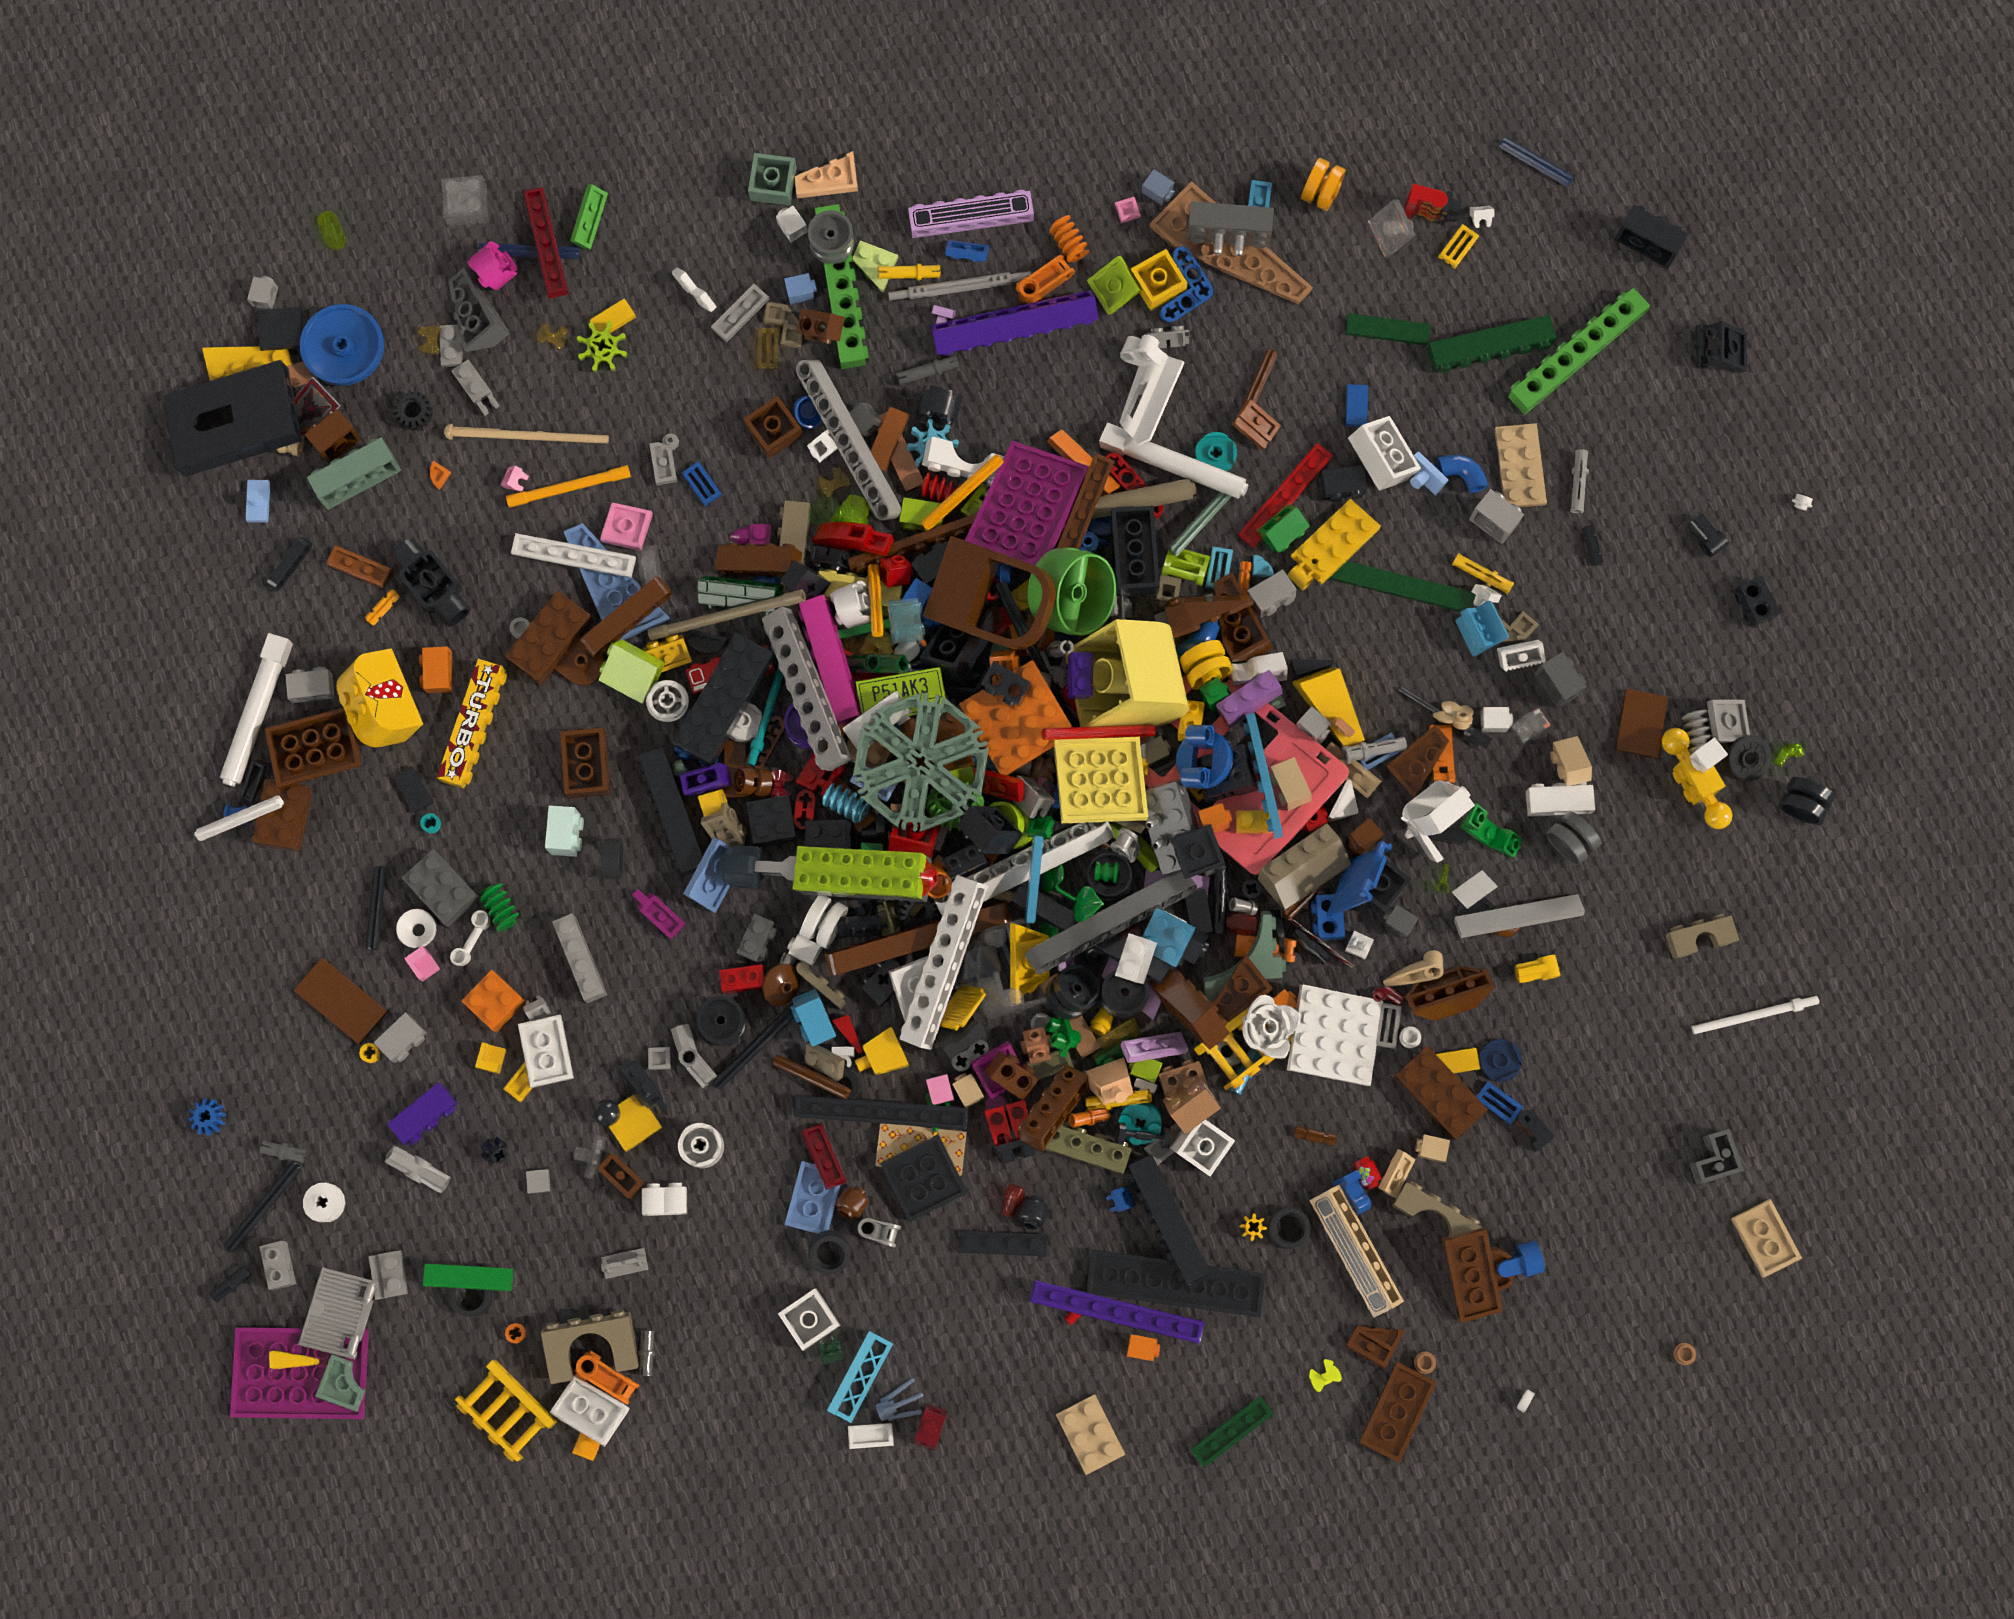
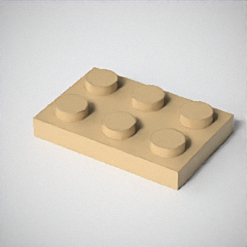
(1090, 1434)

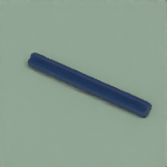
(520, 250)

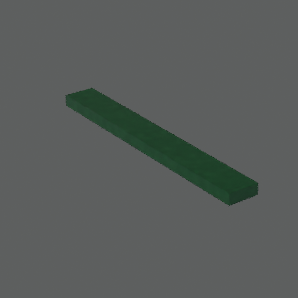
(1404, 586)

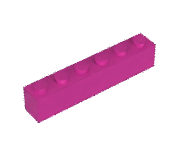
(830, 658)

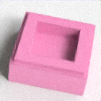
(1127, 209)

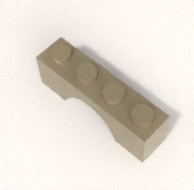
(1413, 1200)

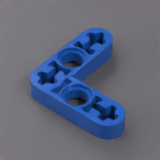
(1193, 292)

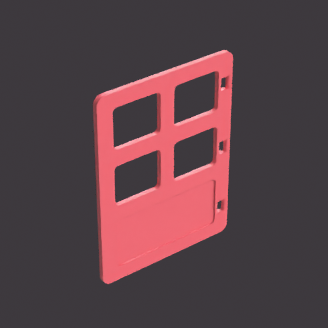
(1259, 849)

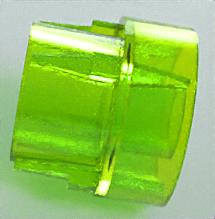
(853, 509)

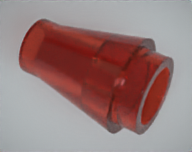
(1012, 1199)

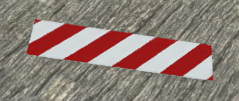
(1321, 943)

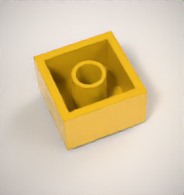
(1159, 279)

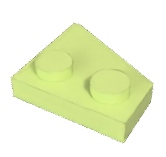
(869, 258)

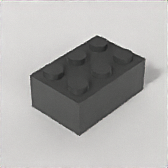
(440, 888)

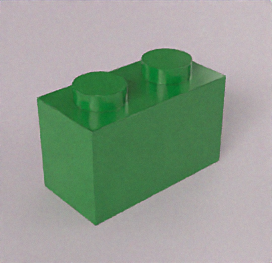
(1283, 528)

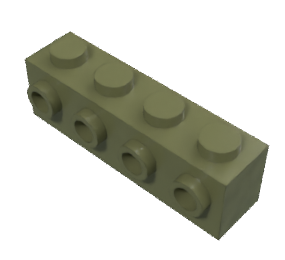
(1090, 1149)

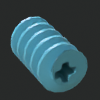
(845, 804)

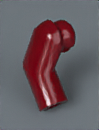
(1387, 993)

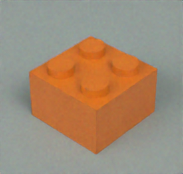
(493, 1001)

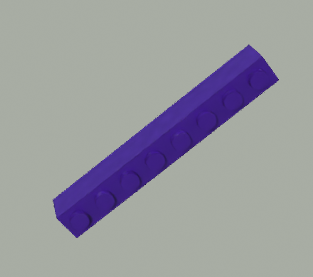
(1014, 322)

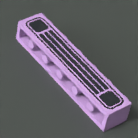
(971, 213)

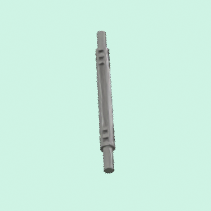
(958, 285)

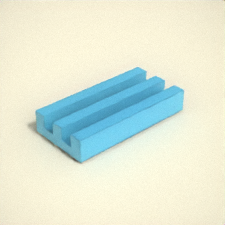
(1210, 569)

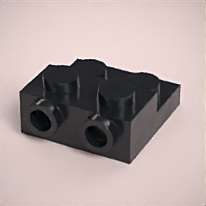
(1726, 347)

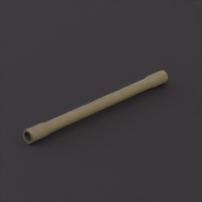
(785, 600)

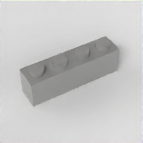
(579, 958)

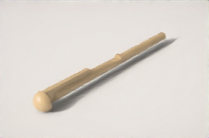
(450, 431)

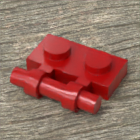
(813, 777)

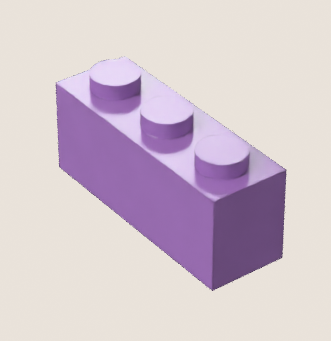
(1249, 698)

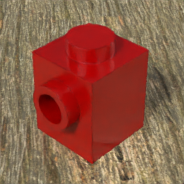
(895, 571)

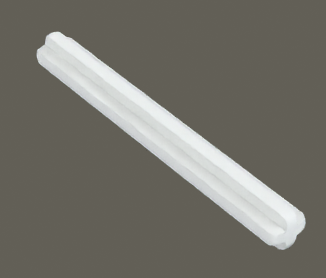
(239, 818)

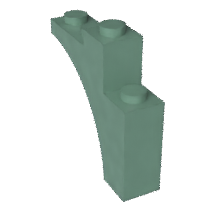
(1261, 954)

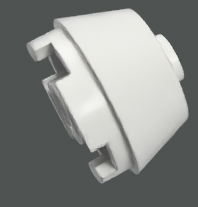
(667, 701)

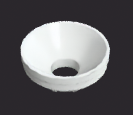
(408, 921)

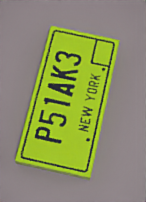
(907, 684)

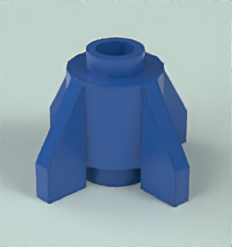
(1093, 541)

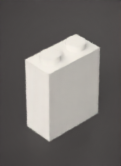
(1136, 958)

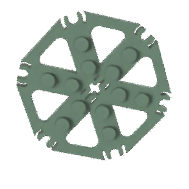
(916, 782)

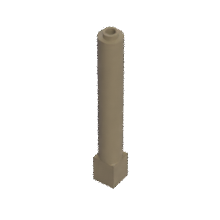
(1146, 496)

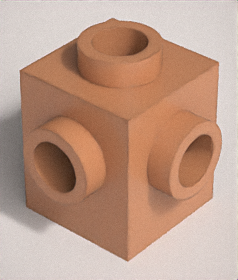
(1036, 1045)

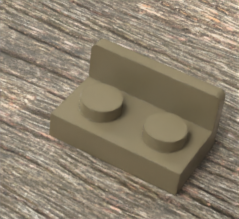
(725, 826)

